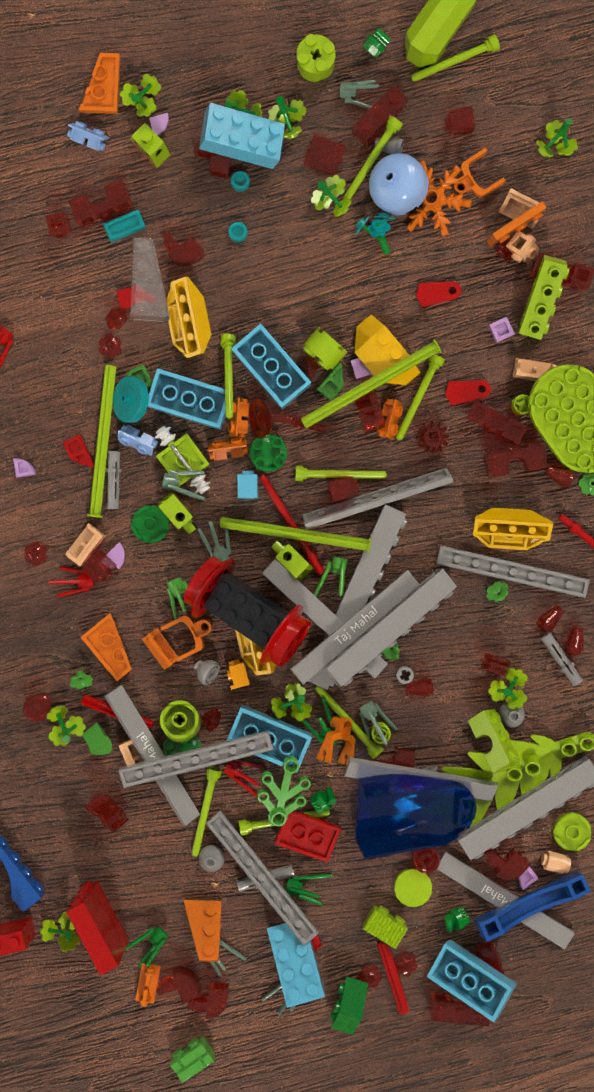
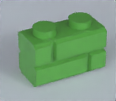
(192, 1058)

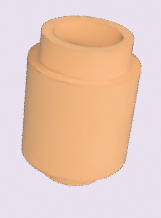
(556, 862)

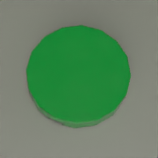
(150, 524)

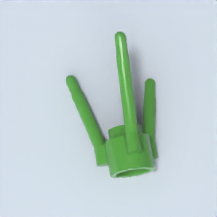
(338, 567)
(176, 588)

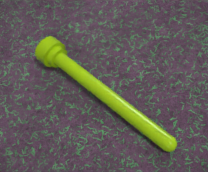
(491, 44)
(393, 125)
(227, 342)
(434, 363)
(302, 473)
(373, 748)
(213, 775)
(248, 826)

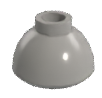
(207, 671)
(509, 717)
(211, 858)

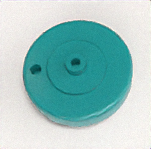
(130, 399)

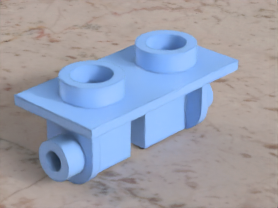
(80, 133)
(144, 445)

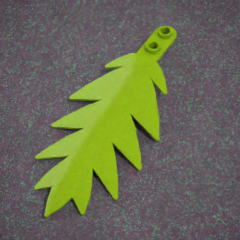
(529, 772)

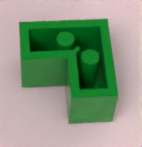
(349, 1009)

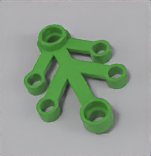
(284, 793)

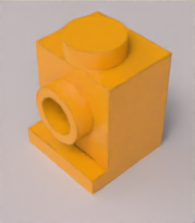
(238, 674)

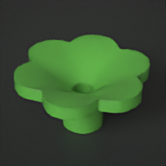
(585, 484)
(497, 591)
(391, 653)
(81, 680)

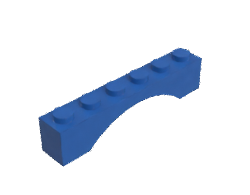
(24, 887)
(507, 916)

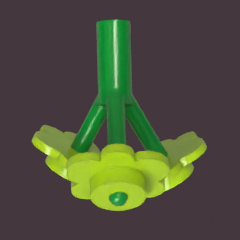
(132, 96)
(238, 101)
(279, 114)
(555, 132)
(330, 193)
(515, 698)
(299, 708)
(61, 734)
(68, 938)

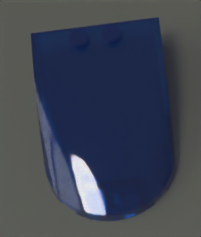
(410, 813)

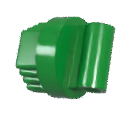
(376, 42)
(323, 800)
(456, 919)

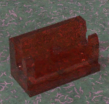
(370, 412)
(488, 953)

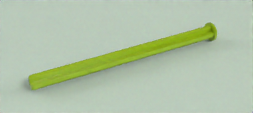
(371, 384)
(102, 441)
(296, 533)

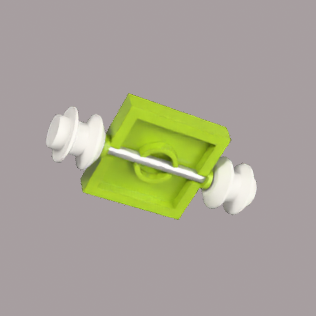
(182, 456)

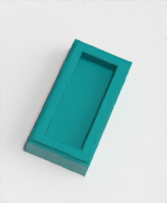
(124, 226)

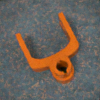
(468, 182)
(197, 631)
(342, 731)

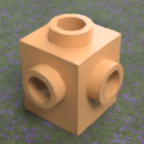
(523, 247)

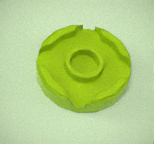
(572, 831)
(412, 887)

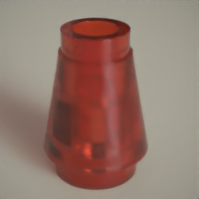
(560, 475)
(549, 619)
(575, 641)
(420, 687)

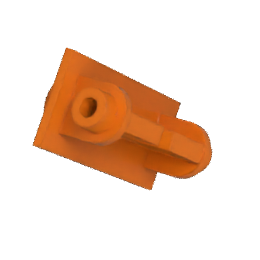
(392, 410)
(236, 426)
(236, 447)
(160, 648)
(147, 984)

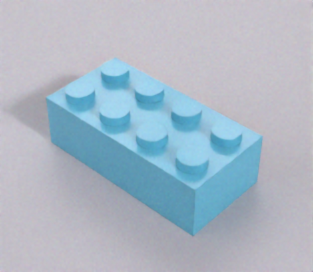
(241, 136)
(271, 366)
(187, 399)
(286, 738)
(295, 966)
(471, 980)

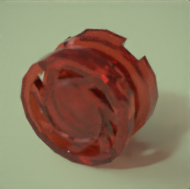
(495, 667)
(37, 707)
(426, 860)

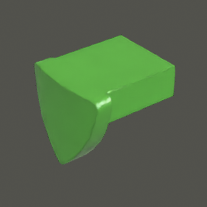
(142, 373)
(97, 740)

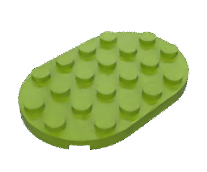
(564, 414)

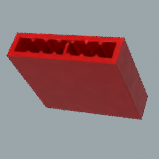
(98, 927)

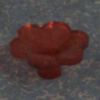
(504, 252)
(116, 318)
(111, 350)
(312, 366)
(40, 555)
(211, 719)
(405, 960)
(370, 973)

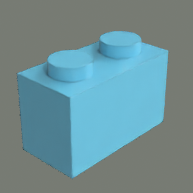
(248, 485)

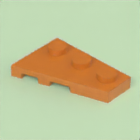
(103, 90)
(517, 224)
(108, 647)
(205, 927)

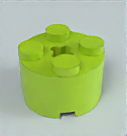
(313, 47)
(325, 348)
(172, 715)

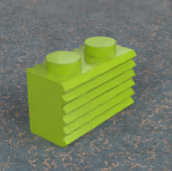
(385, 926)

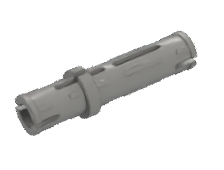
(113, 479)
(574, 678)
(279, 874)

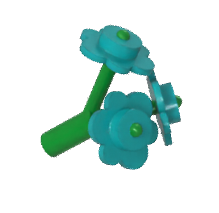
(378, 229)

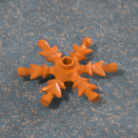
(456, 202)

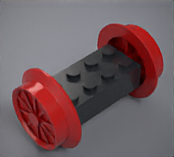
(246, 611)

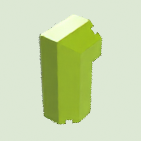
(434, 30)

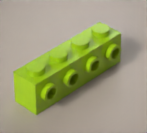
(543, 296)

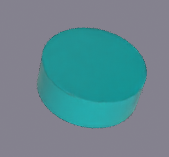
(240, 181)
(238, 232)

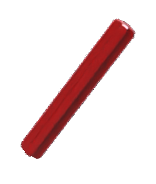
(105, 708)
(393, 977)

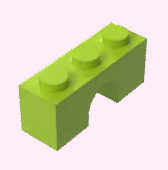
(503, 752)

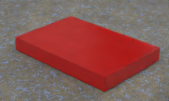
(308, 835)

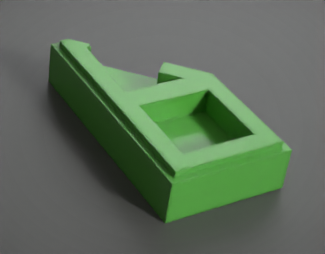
(332, 384)

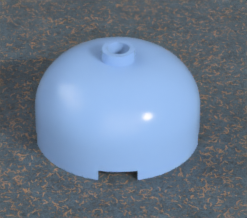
(398, 184)

